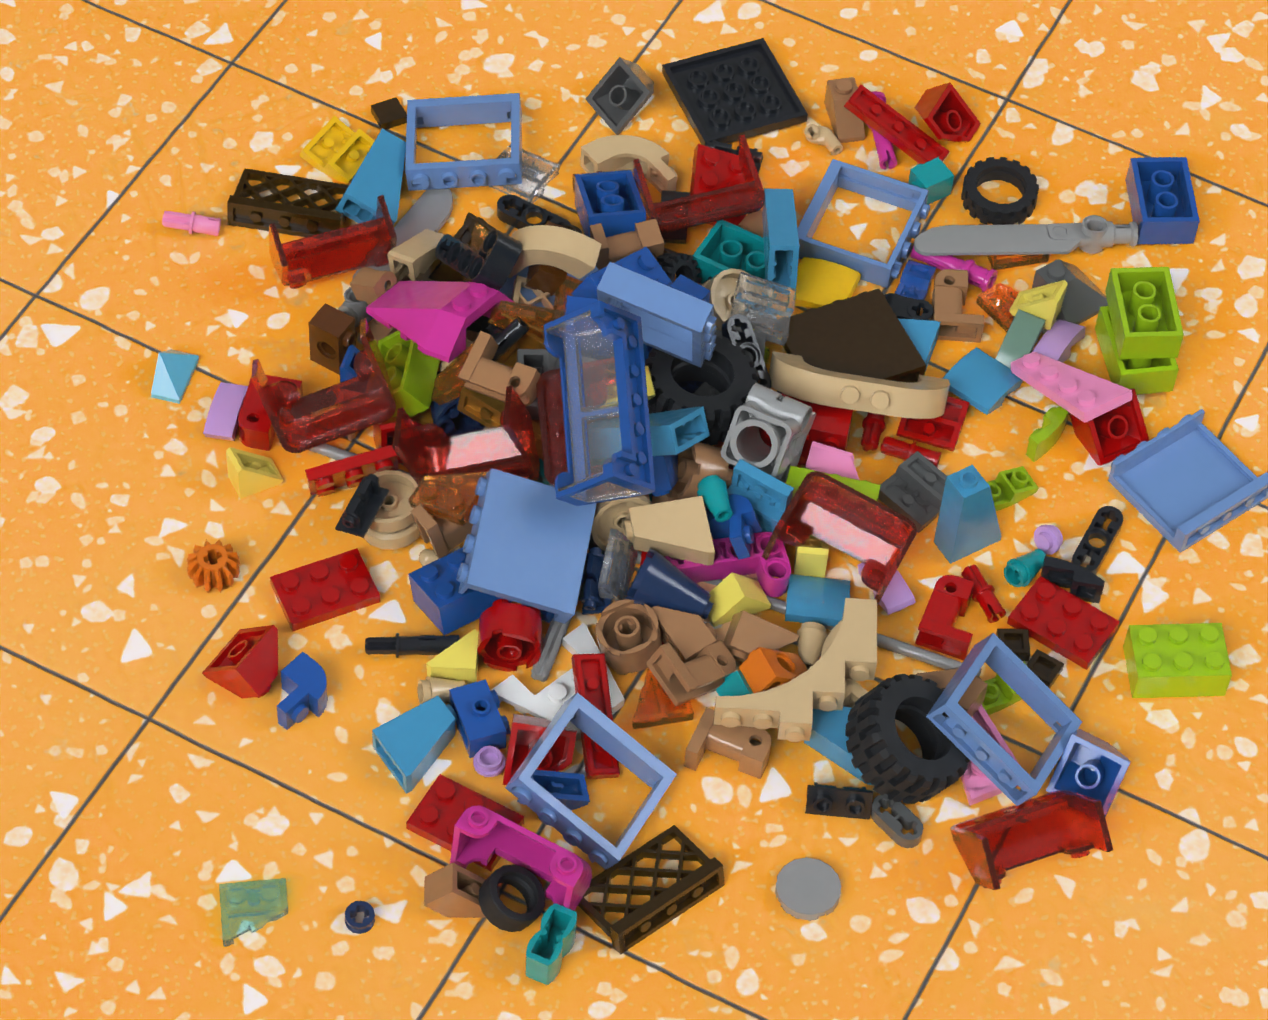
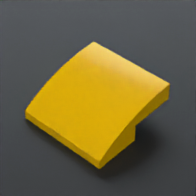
(337, 150)
(823, 282)

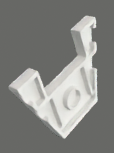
(551, 698)

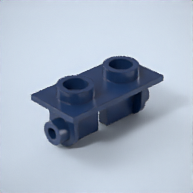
(591, 601)

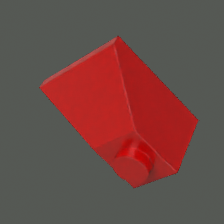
(1112, 432)
(247, 662)

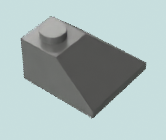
(621, 94)
(1081, 296)

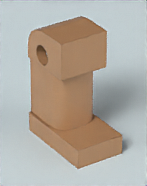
(621, 245)
(369, 286)
(948, 303)
(492, 378)
(439, 532)
(694, 677)
(732, 743)

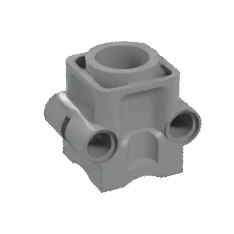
(783, 420)

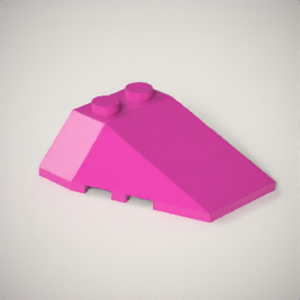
(435, 313)

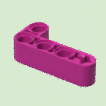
(726, 563)

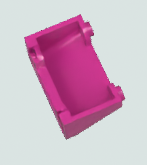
(485, 833)

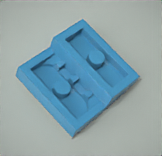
(982, 381)
(765, 492)
(816, 599)

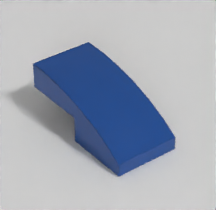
(915, 280)

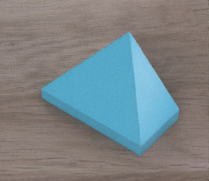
(173, 375)

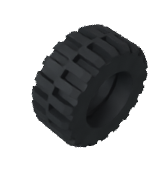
(726, 371)
(883, 755)

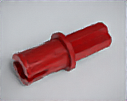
(873, 427)
(904, 450)
(984, 594)

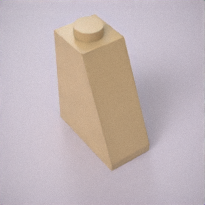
(414, 255)
(672, 529)

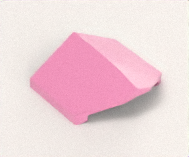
(831, 461)

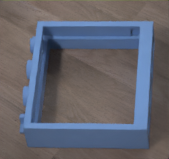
(464, 111)
(873, 186)
(669, 317)
(978, 744)
(622, 748)

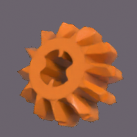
(213, 565)

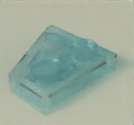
(250, 906)

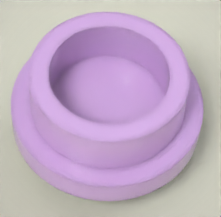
(1048, 538)
(489, 761)

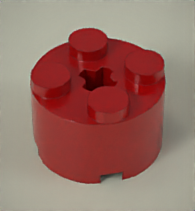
(510, 635)

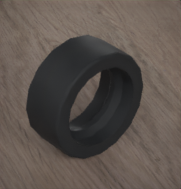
(527, 885)

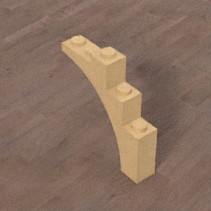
(820, 687)

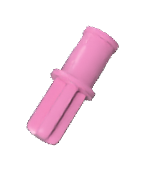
(192, 222)

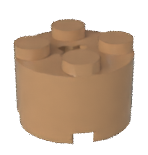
(694, 465)
(628, 635)

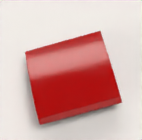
(938, 431)

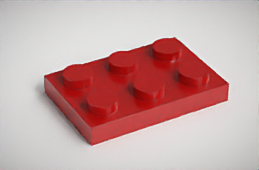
(713, 171)
(350, 470)
(324, 589)
(1063, 622)
(443, 807)

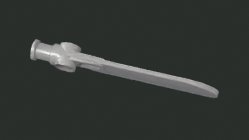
(429, 213)
(1025, 239)

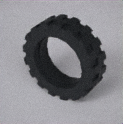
(999, 170)

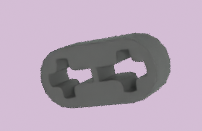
(894, 823)

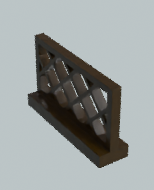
(288, 216)
(664, 903)

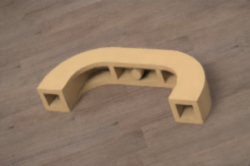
(860, 393)

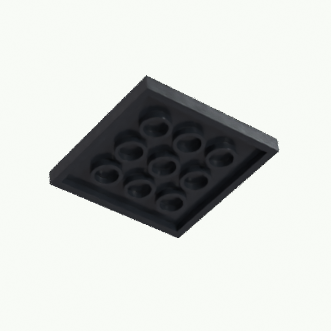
(734, 92)

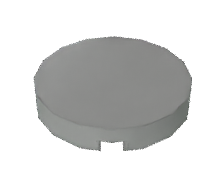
(808, 888)

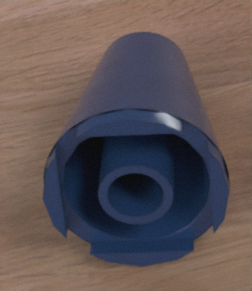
(666, 586)

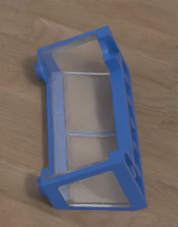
(602, 405)

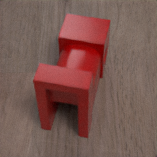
(255, 426)
(941, 614)

